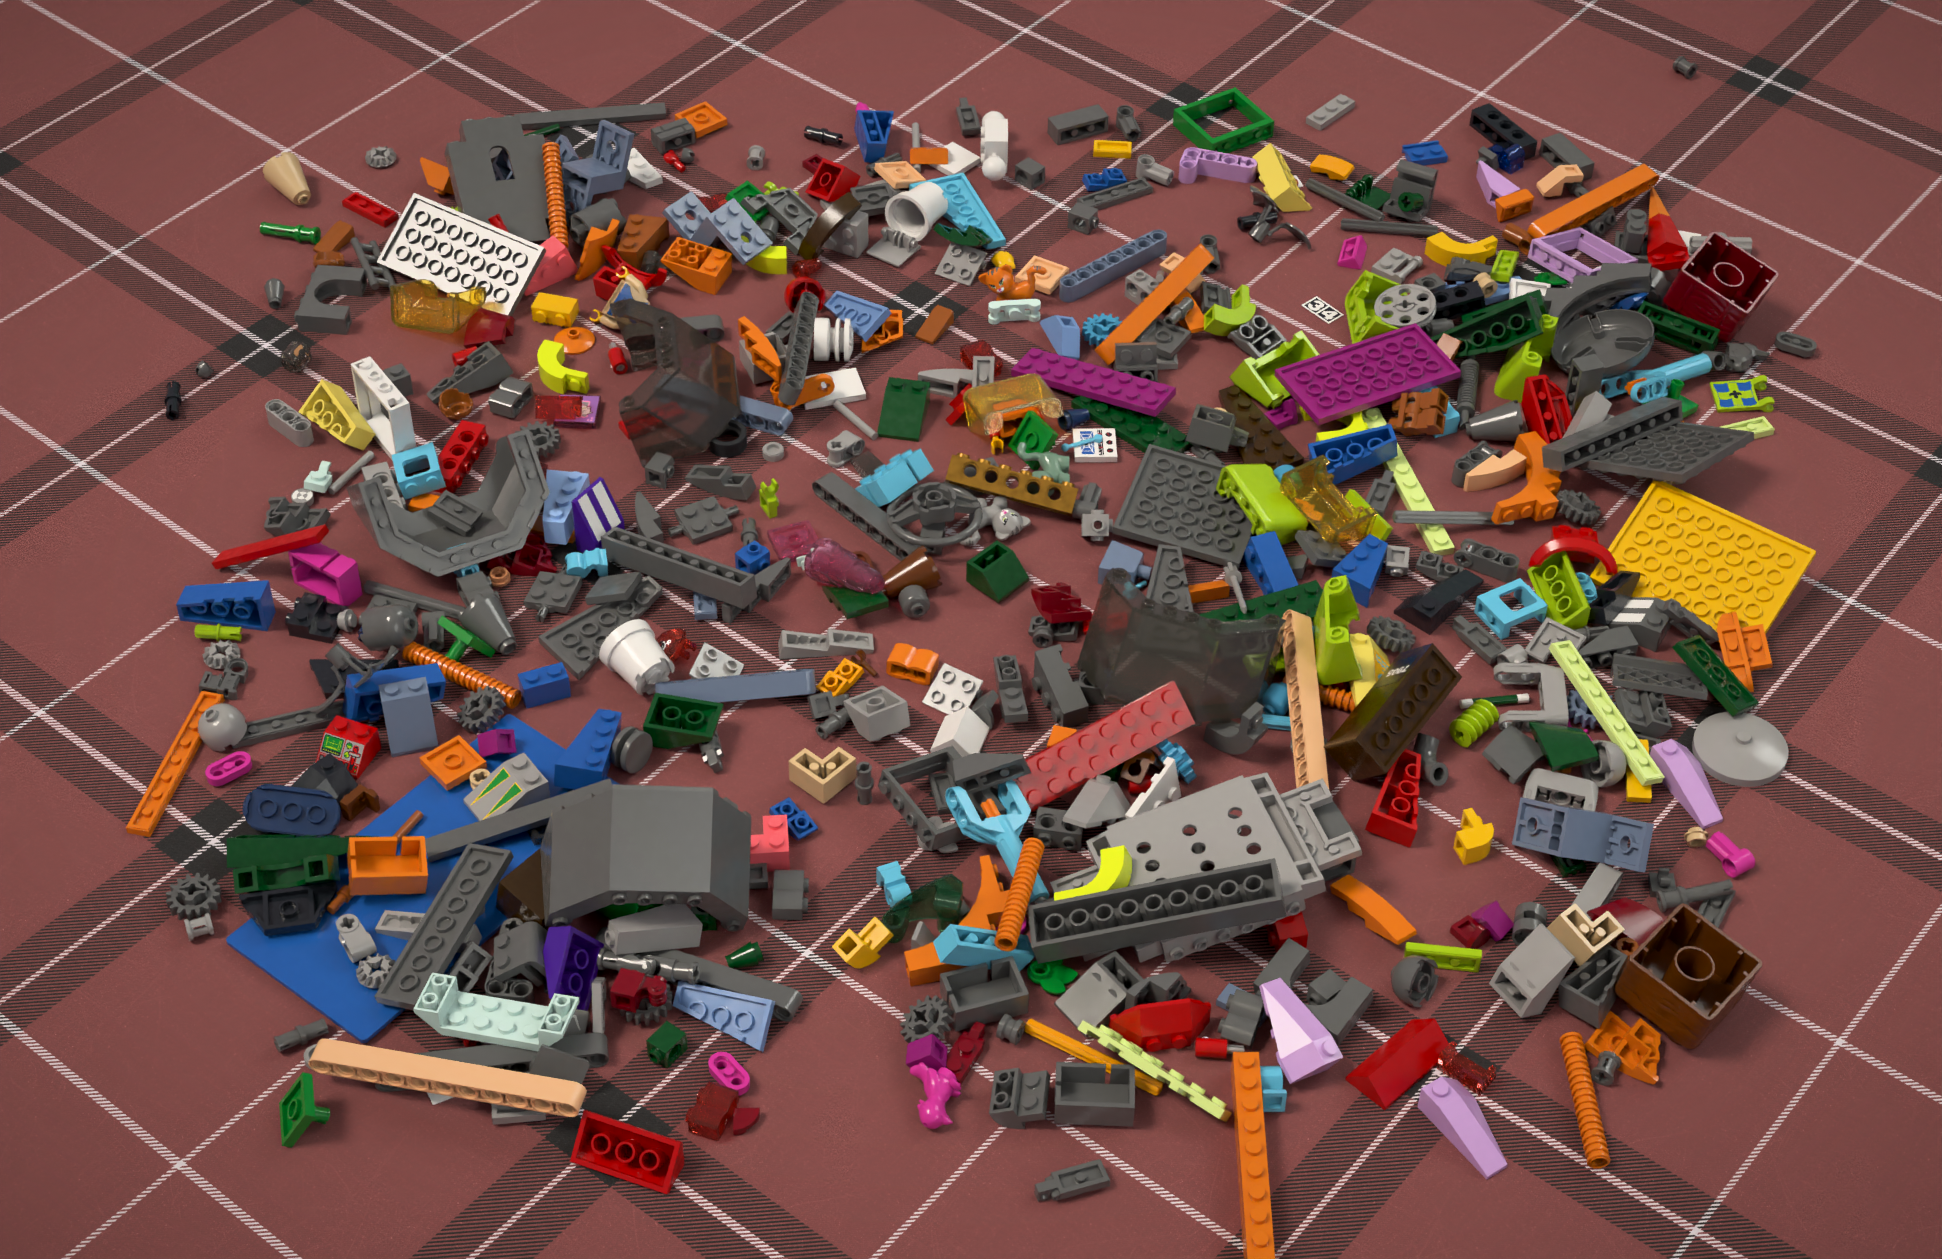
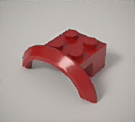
(607, 281)
(1579, 545)

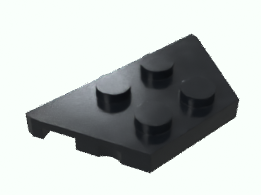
(328, 680)
(289, 908)

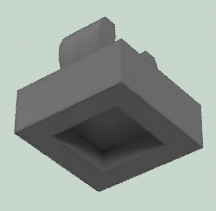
(1488, 158)
(1661, 881)

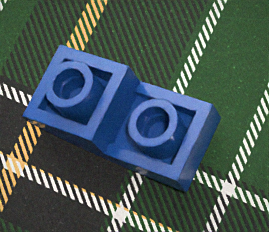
(1108, 179)
(1630, 302)
(798, 821)

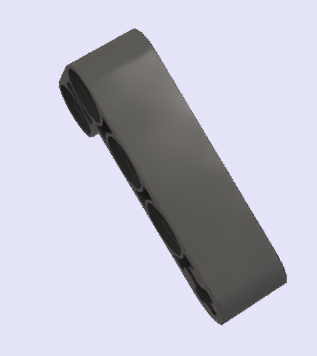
(512, 988)

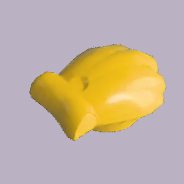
(1002, 258)

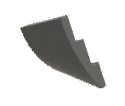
(292, 517)
(1513, 753)
(1157, 989)

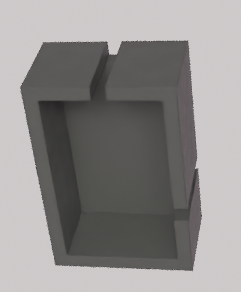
(984, 1001)
(1087, 1100)

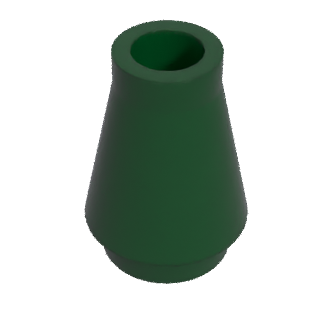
(745, 956)

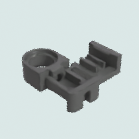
(228, 682)

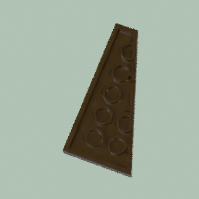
(1265, 441)

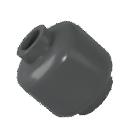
(914, 601)

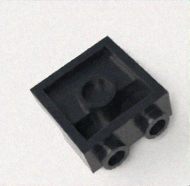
(314, 618)

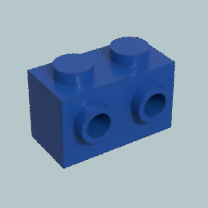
(544, 685)

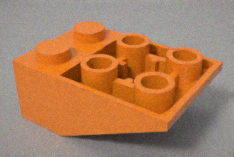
(699, 264)

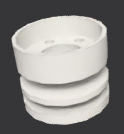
(832, 339)

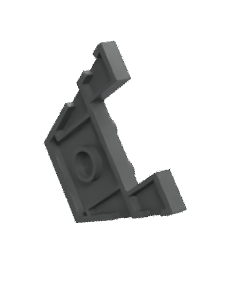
(789, 210)

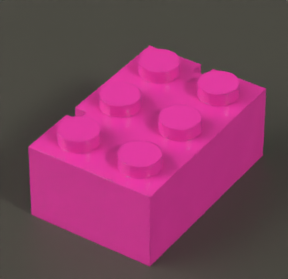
(326, 573)

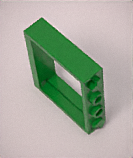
(1260, 129)

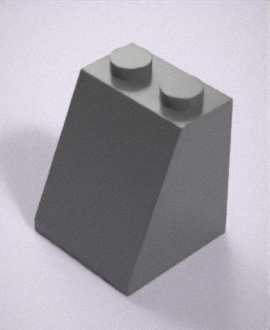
(1334, 825)

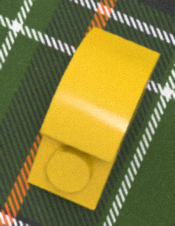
(1474, 839)
(862, 948)

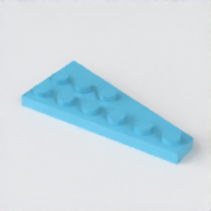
(966, 207)

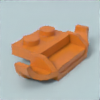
(1743, 648)

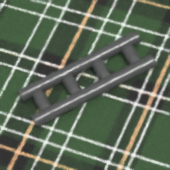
(365, 259)

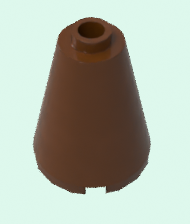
(912, 570)

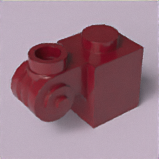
(634, 986)

